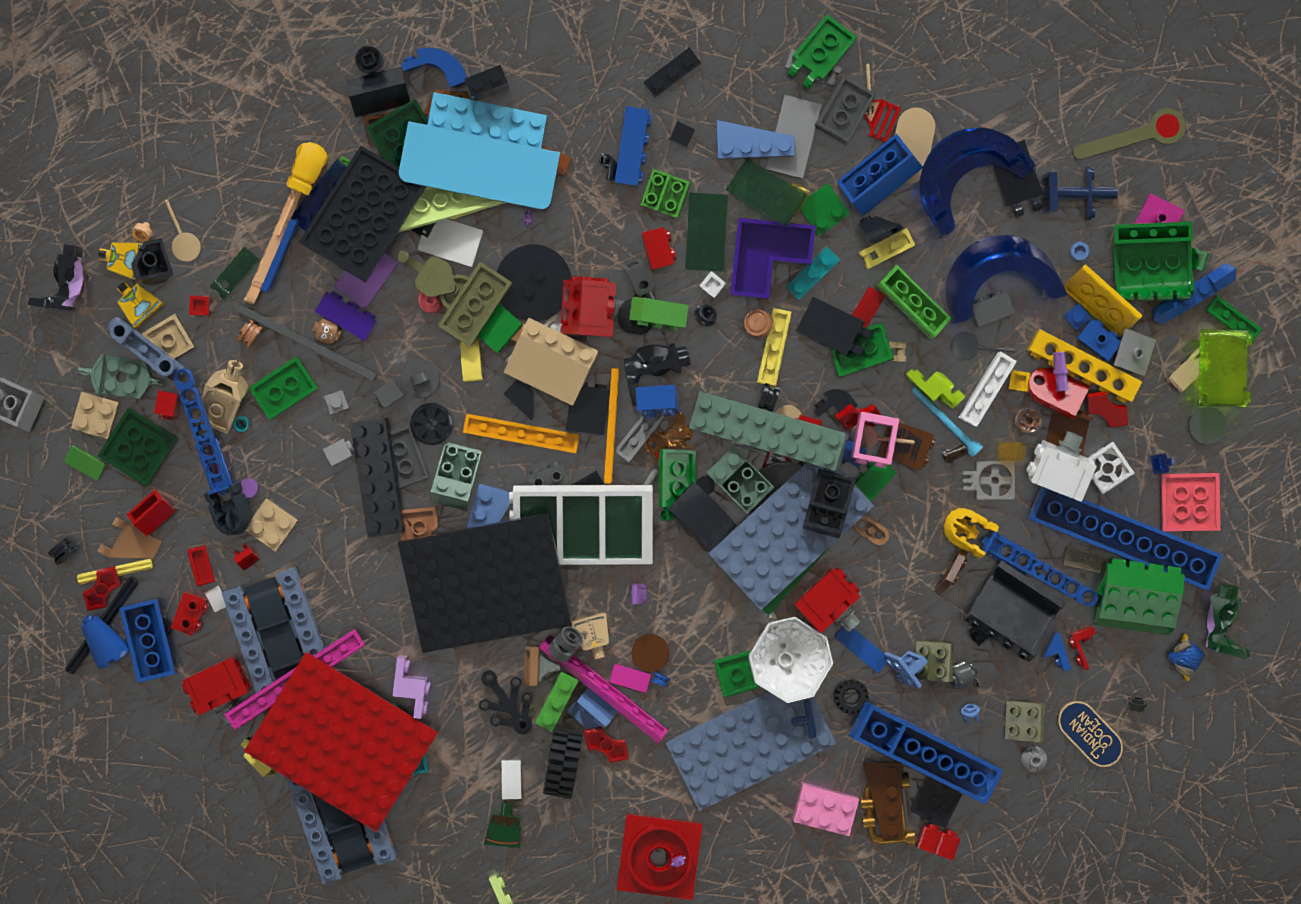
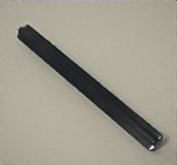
(107, 617)

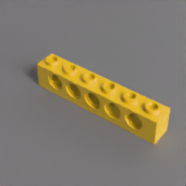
(1129, 384)

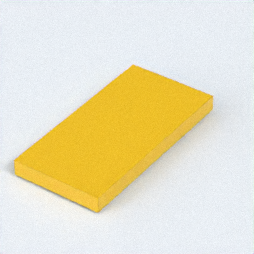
(1101, 301)

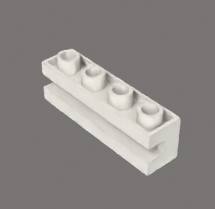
(987, 389)

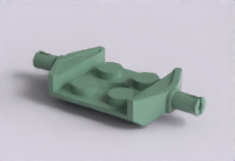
(105, 376)

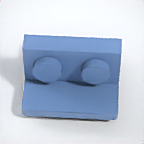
(907, 666)
(592, 710)

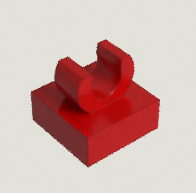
(199, 305)
(246, 557)

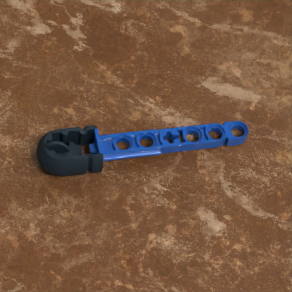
(231, 517)

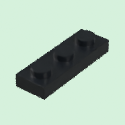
(672, 72)

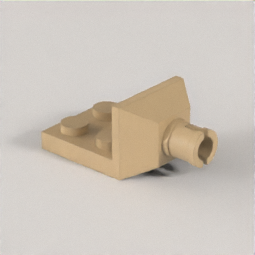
(223, 396)

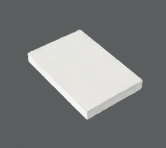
(452, 242)

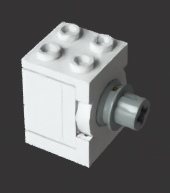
(1062, 467)

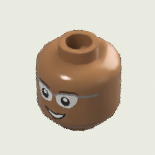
(326, 331)

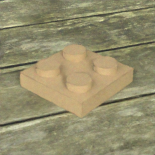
(170, 337)
(95, 415)
(271, 524)

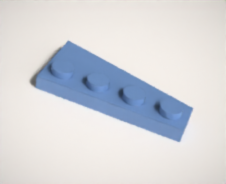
(749, 142)
(488, 506)

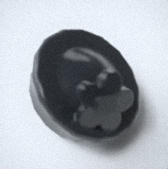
(706, 315)

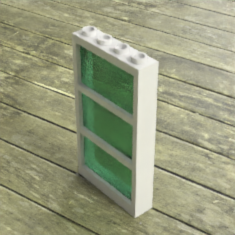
(593, 520)

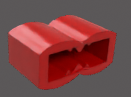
(938, 841)

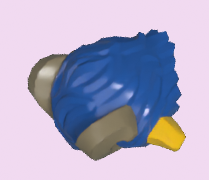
(1186, 657)

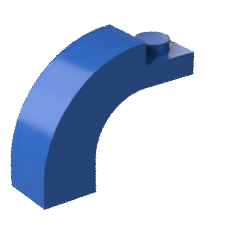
(438, 58)

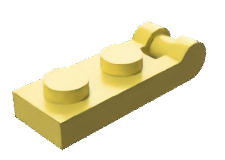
(887, 248)

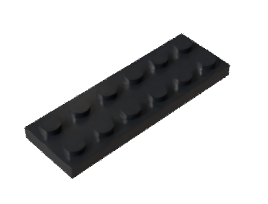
(377, 477)

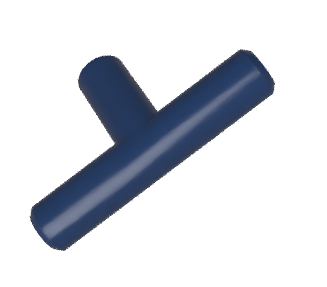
(808, 719)

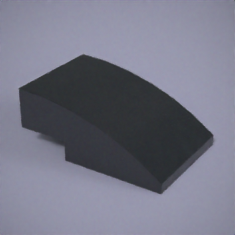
(829, 503)
(701, 517)

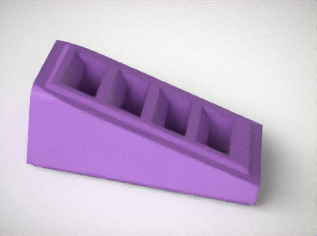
(639, 593)

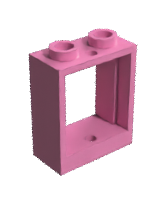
(879, 420)

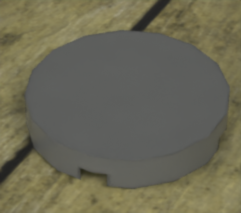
(1207, 425)

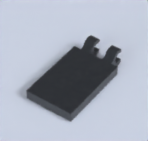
(1019, 189)
(833, 327)

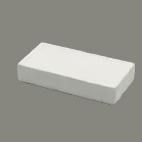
(511, 779)

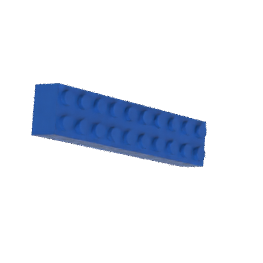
(1124, 536)

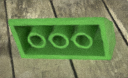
(913, 302)

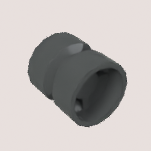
(565, 644)

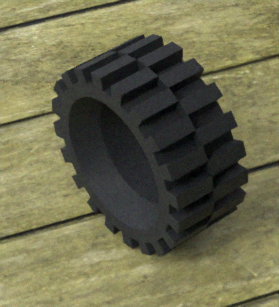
(563, 763)

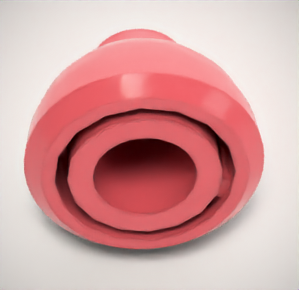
(430, 304)

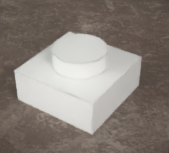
(712, 284)

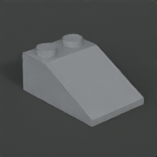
(18, 405)

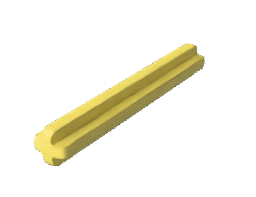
(121, 569)

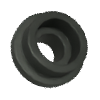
(1137, 704)

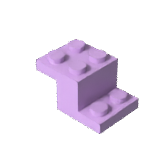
(411, 686)

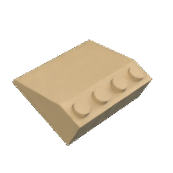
(551, 361)

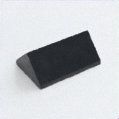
(378, 91)

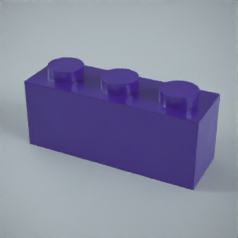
(346, 315)

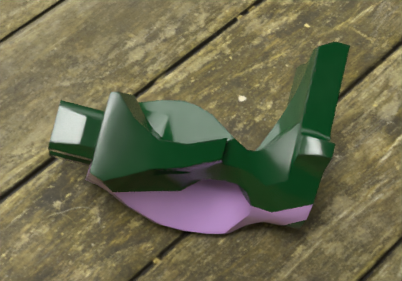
(1221, 615)

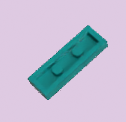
(812, 273)

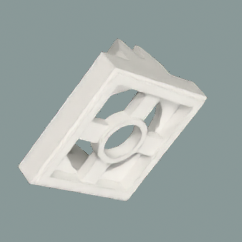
(1126, 472)

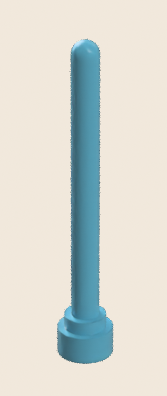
(972, 446)

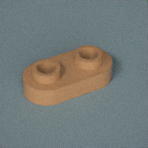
(871, 529)

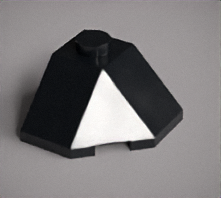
(877, 228)
(151, 263)

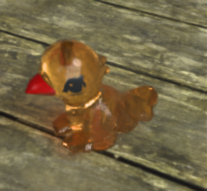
(675, 435)

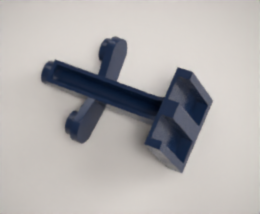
(1088, 192)

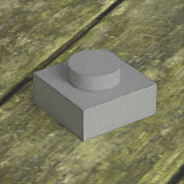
(336, 402)

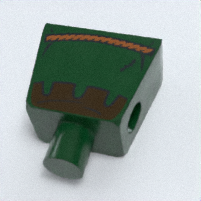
(504, 828)

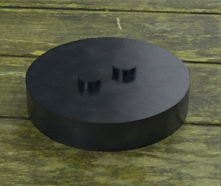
(536, 280)

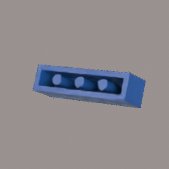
(631, 146)

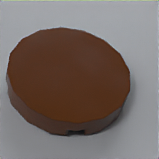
(650, 652)

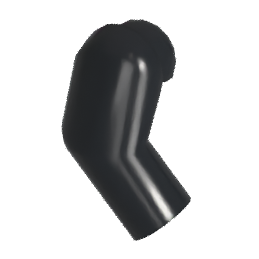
(610, 164)

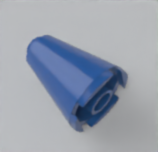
(103, 641)

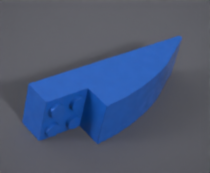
(925, 752)

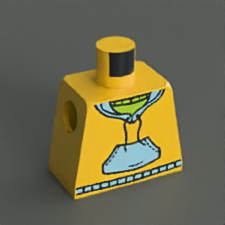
(120, 257)
(137, 303)

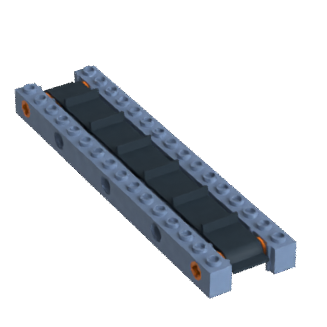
(278, 637)

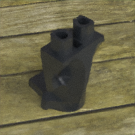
(654, 361)

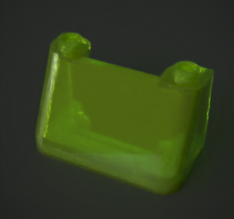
(1223, 368)

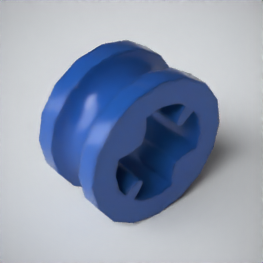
(660, 679)

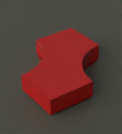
(1114, 414)
(849, 415)
(106, 581)
(598, 740)

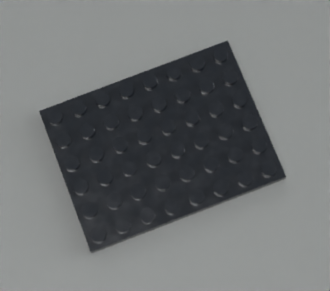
(485, 583)

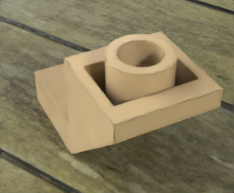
(1187, 372)

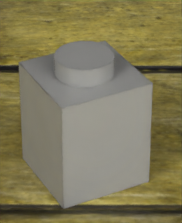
(339, 451)

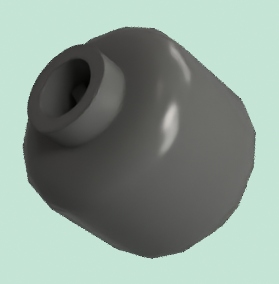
(963, 675)

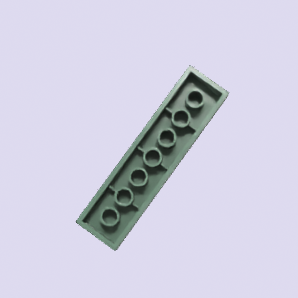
(769, 431)

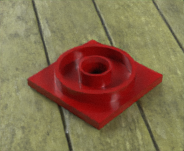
(644, 836)

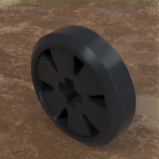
(420, 419)

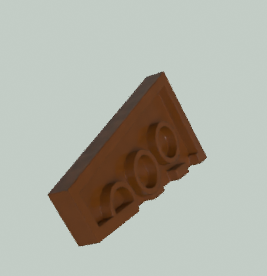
(886, 792)

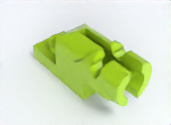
(936, 386)

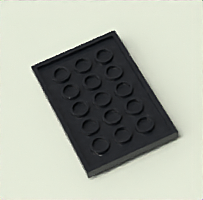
(362, 214)

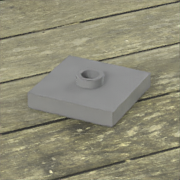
(1134, 352)

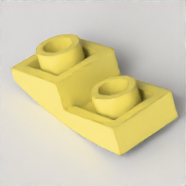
(471, 361)

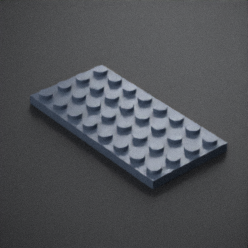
(770, 543)
(745, 747)

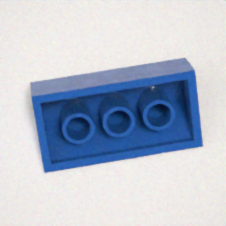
(879, 174)
(147, 640)

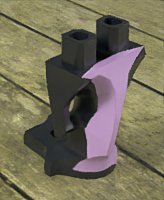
(69, 276)

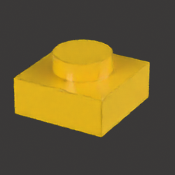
(1019, 381)

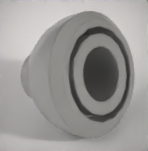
(1033, 759)

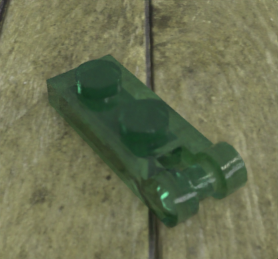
(235, 272)

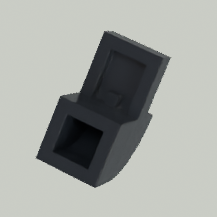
(837, 398)

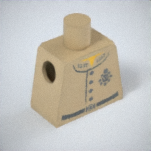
(594, 633)

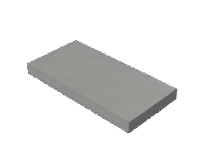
(798, 120)

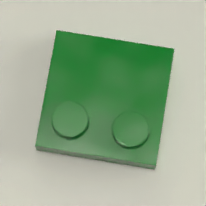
(824, 209)

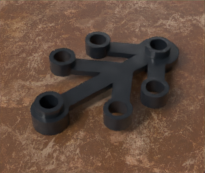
(508, 704)

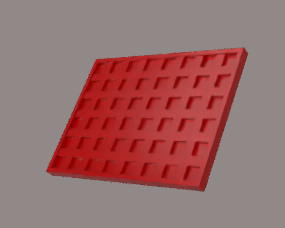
(341, 741)

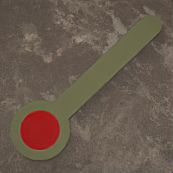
(1164, 126)

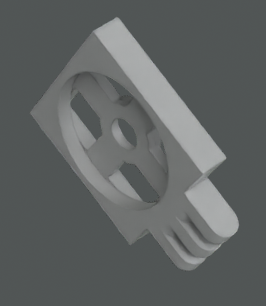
(975, 480)

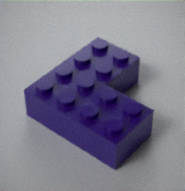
(761, 244)

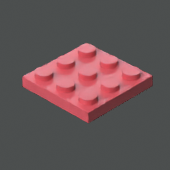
(1190, 502)

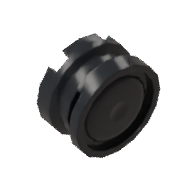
(368, 59)
(766, 397)
(62, 550)

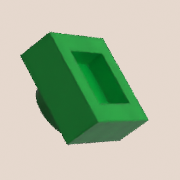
(1199, 259)

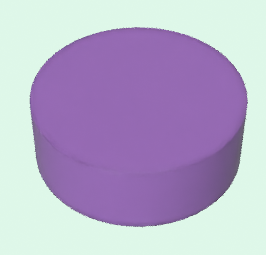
(250, 487)

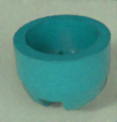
(240, 426)

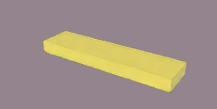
(774, 348)

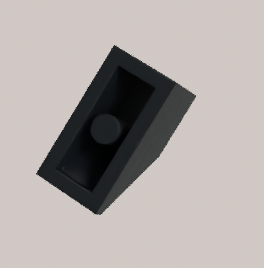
(522, 397)

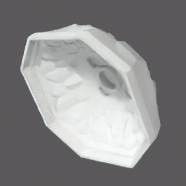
(790, 659)

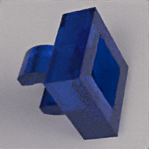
(1161, 463)

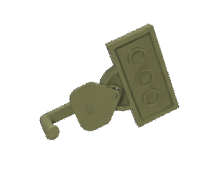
(472, 297)

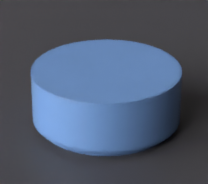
(1079, 251)

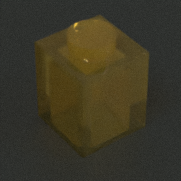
(1011, 451)

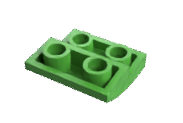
(665, 193)

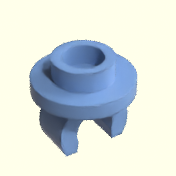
(970, 711)

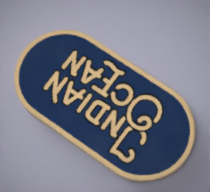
(1090, 733)

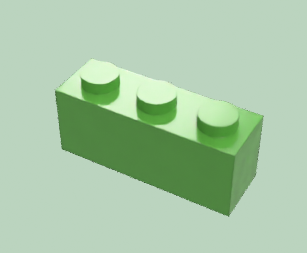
(658, 313)
(556, 700)

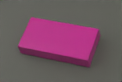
(630, 678)

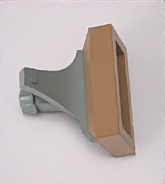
(536, 666)

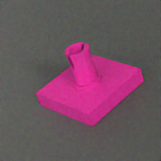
(1158, 211)

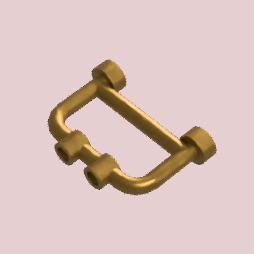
(869, 821)

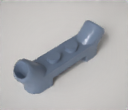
(144, 348)

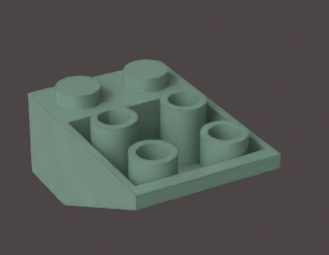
(455, 476)
(740, 479)

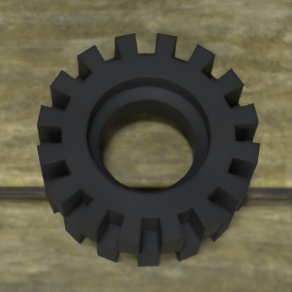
(843, 688)

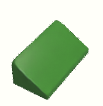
(85, 462)

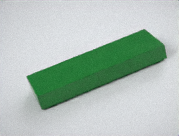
(1231, 317)

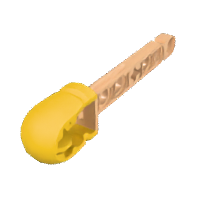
(305, 170)

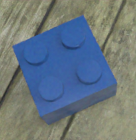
(658, 400)

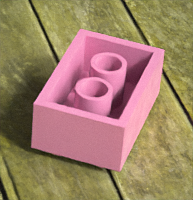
(825, 809)

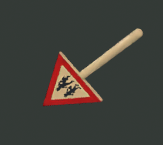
(874, 107)

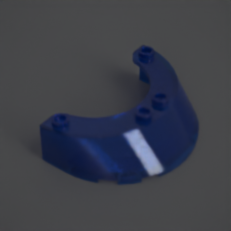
(959, 155)
(992, 257)

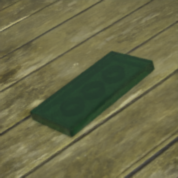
(766, 192)
(706, 232)

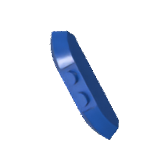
(1203, 289)

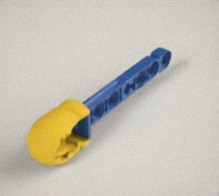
(995, 542)

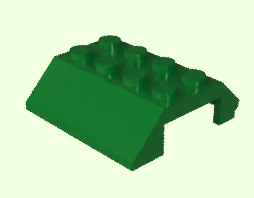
(1153, 261)
(1141, 597)

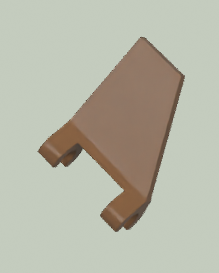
(131, 543)

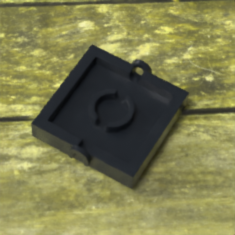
(936, 802)

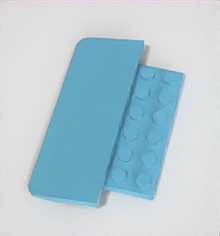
(481, 152)

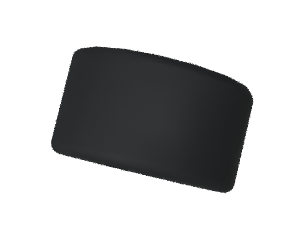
(629, 325)

